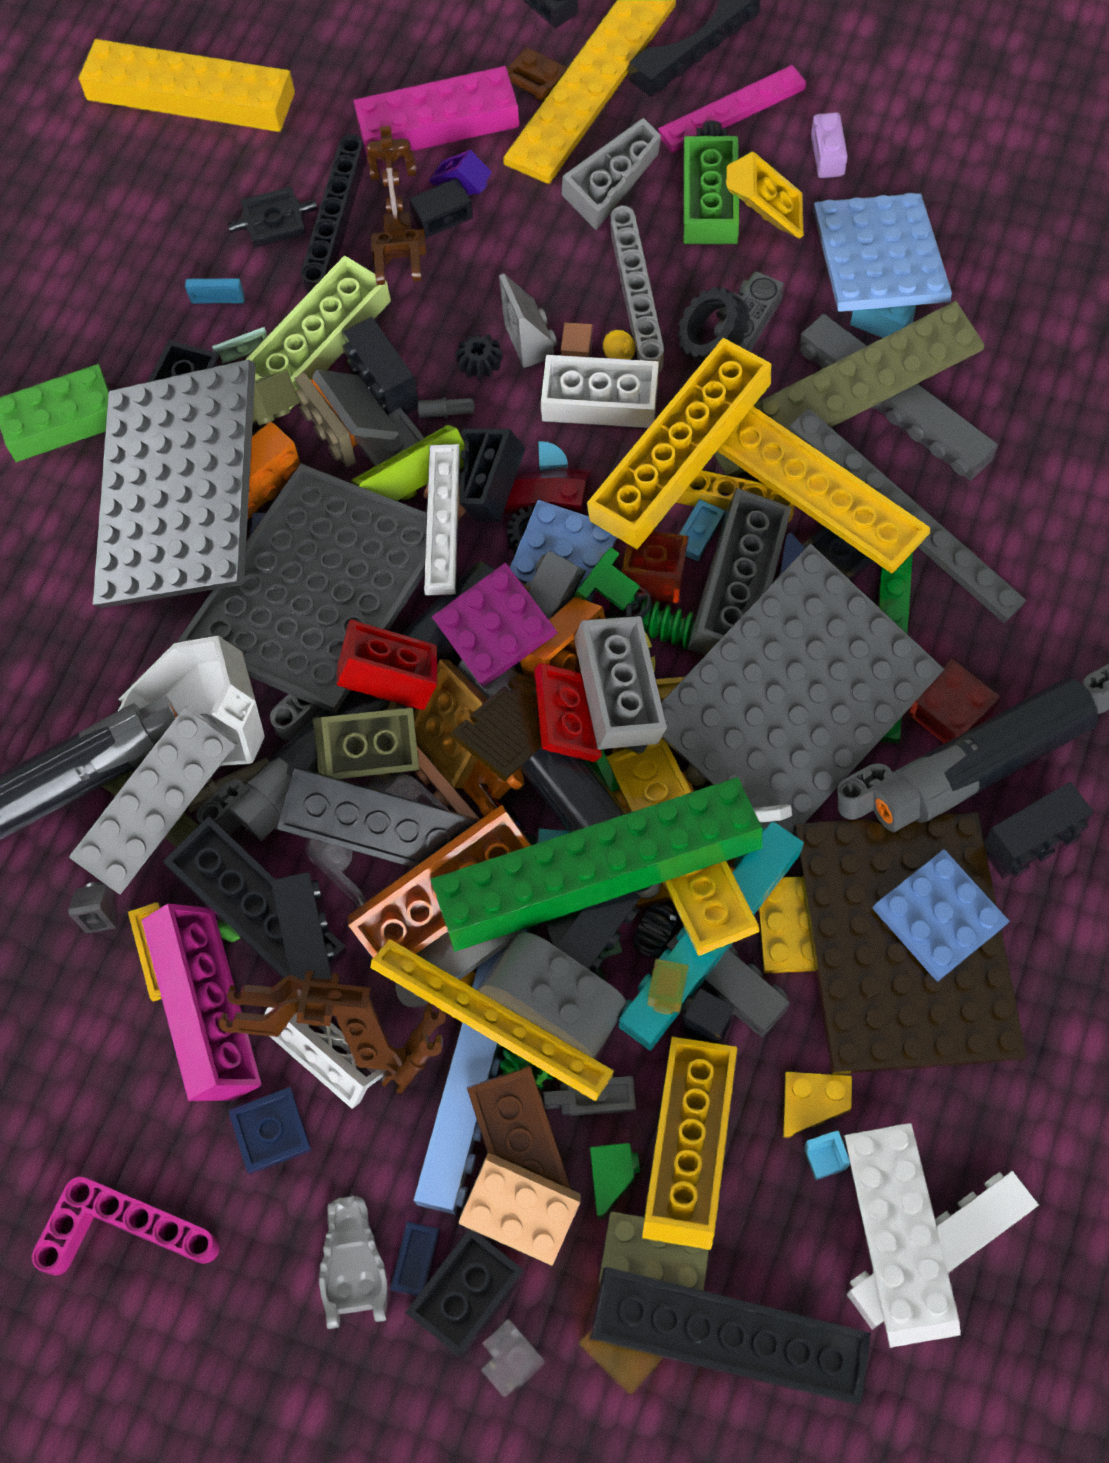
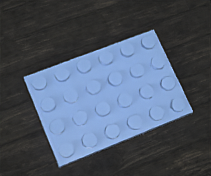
(881, 252)

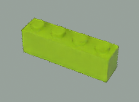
(409, 469)

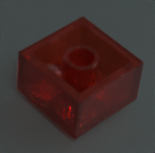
(658, 565)
(954, 703)

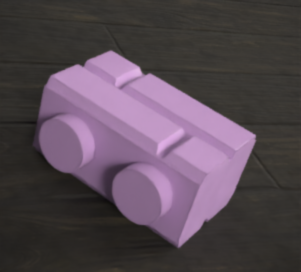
(829, 145)

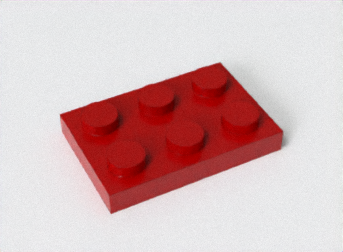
(564, 713)

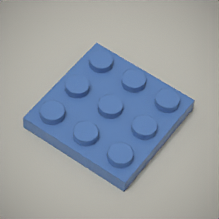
(563, 533)
(940, 915)

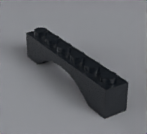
(660, 65)

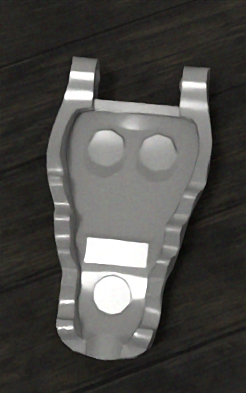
(352, 1269)

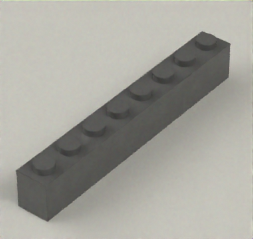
(913, 409)

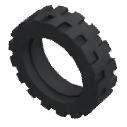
(698, 313)

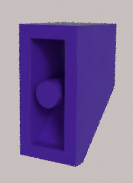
(467, 168)

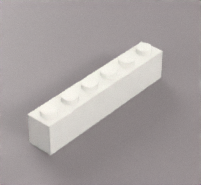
(960, 1235)

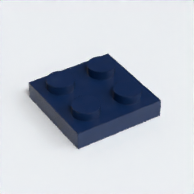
(269, 1130)

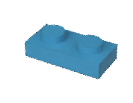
(701, 527)

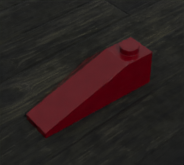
(555, 486)

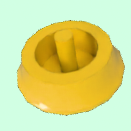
(618, 345)

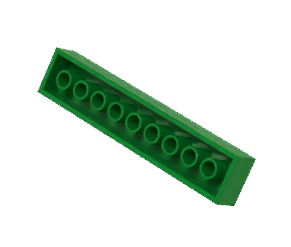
(597, 863)

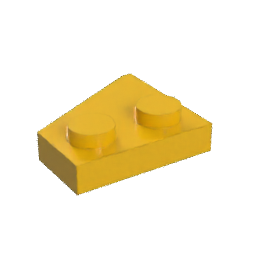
(814, 1099)

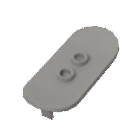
(455, 963)

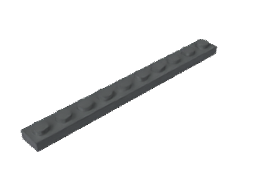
(939, 544)

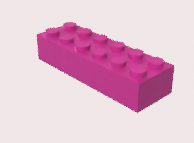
(441, 110)
(194, 991)

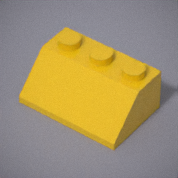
(767, 193)

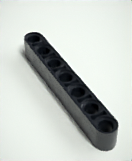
(334, 211)

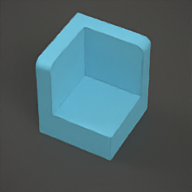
(826, 1155)

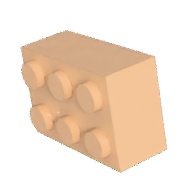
(520, 1209)

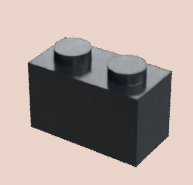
(441, 207)

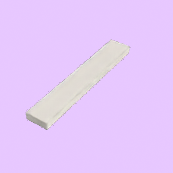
(442, 520)

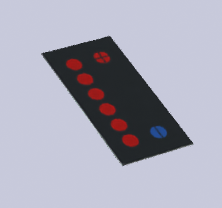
(501, 801)

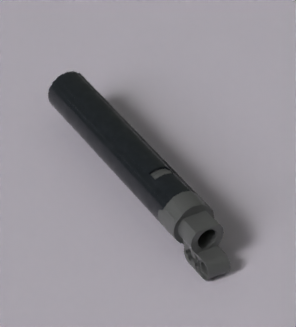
(261, 800)

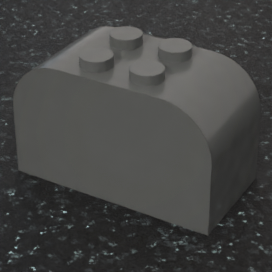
(554, 992)

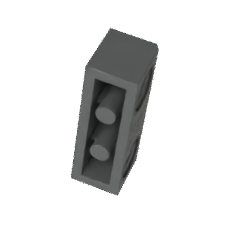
(762, 298)

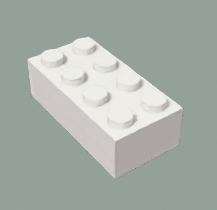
(599, 391)

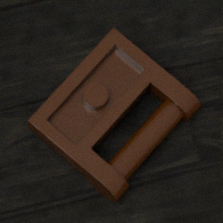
(537, 69)

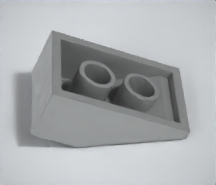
(525, 324)

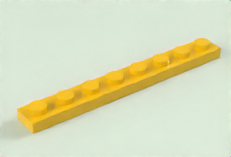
(492, 1019)

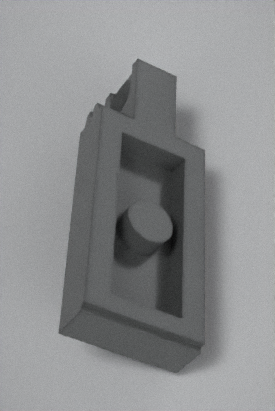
(615, 1098)

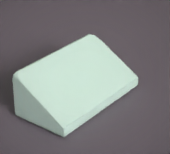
(240, 346)

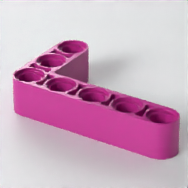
(124, 1218)

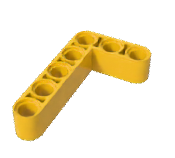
(715, 484)

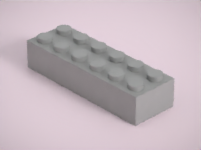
(153, 799)

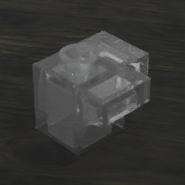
(512, 1361)

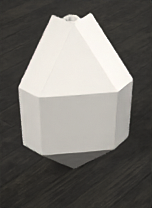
(210, 680)

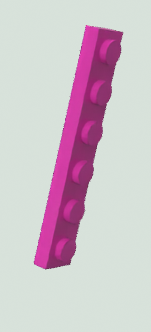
(735, 106)

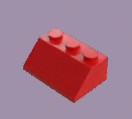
(387, 665)

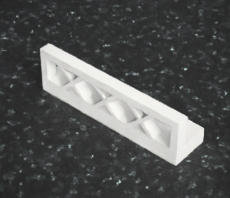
(330, 1067)

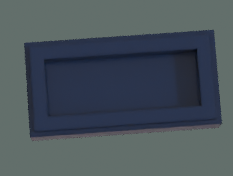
(415, 1259)

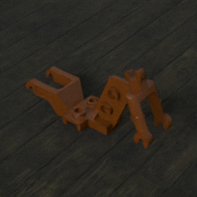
(398, 237)
(315, 1005)

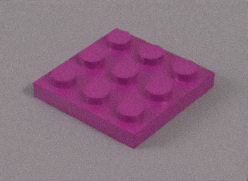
(494, 625)

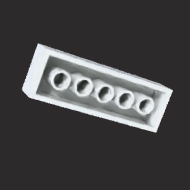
(902, 1236)

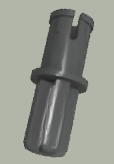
(445, 407)

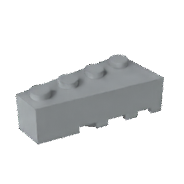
(609, 173)

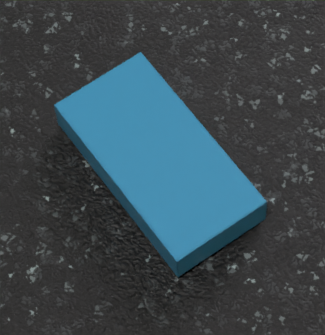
(215, 290)

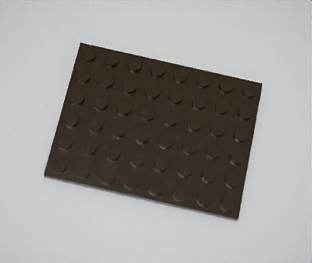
(873, 992)

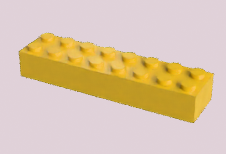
(187, 85)
(679, 443)

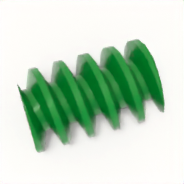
(668, 624)

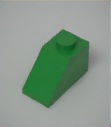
(612, 1175)

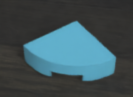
(551, 456)

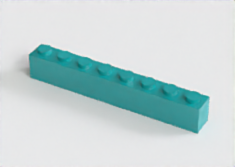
(757, 877)

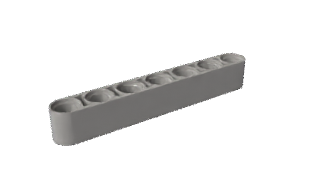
(636, 286)

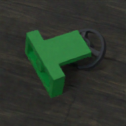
(614, 587)

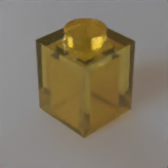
(667, 986)

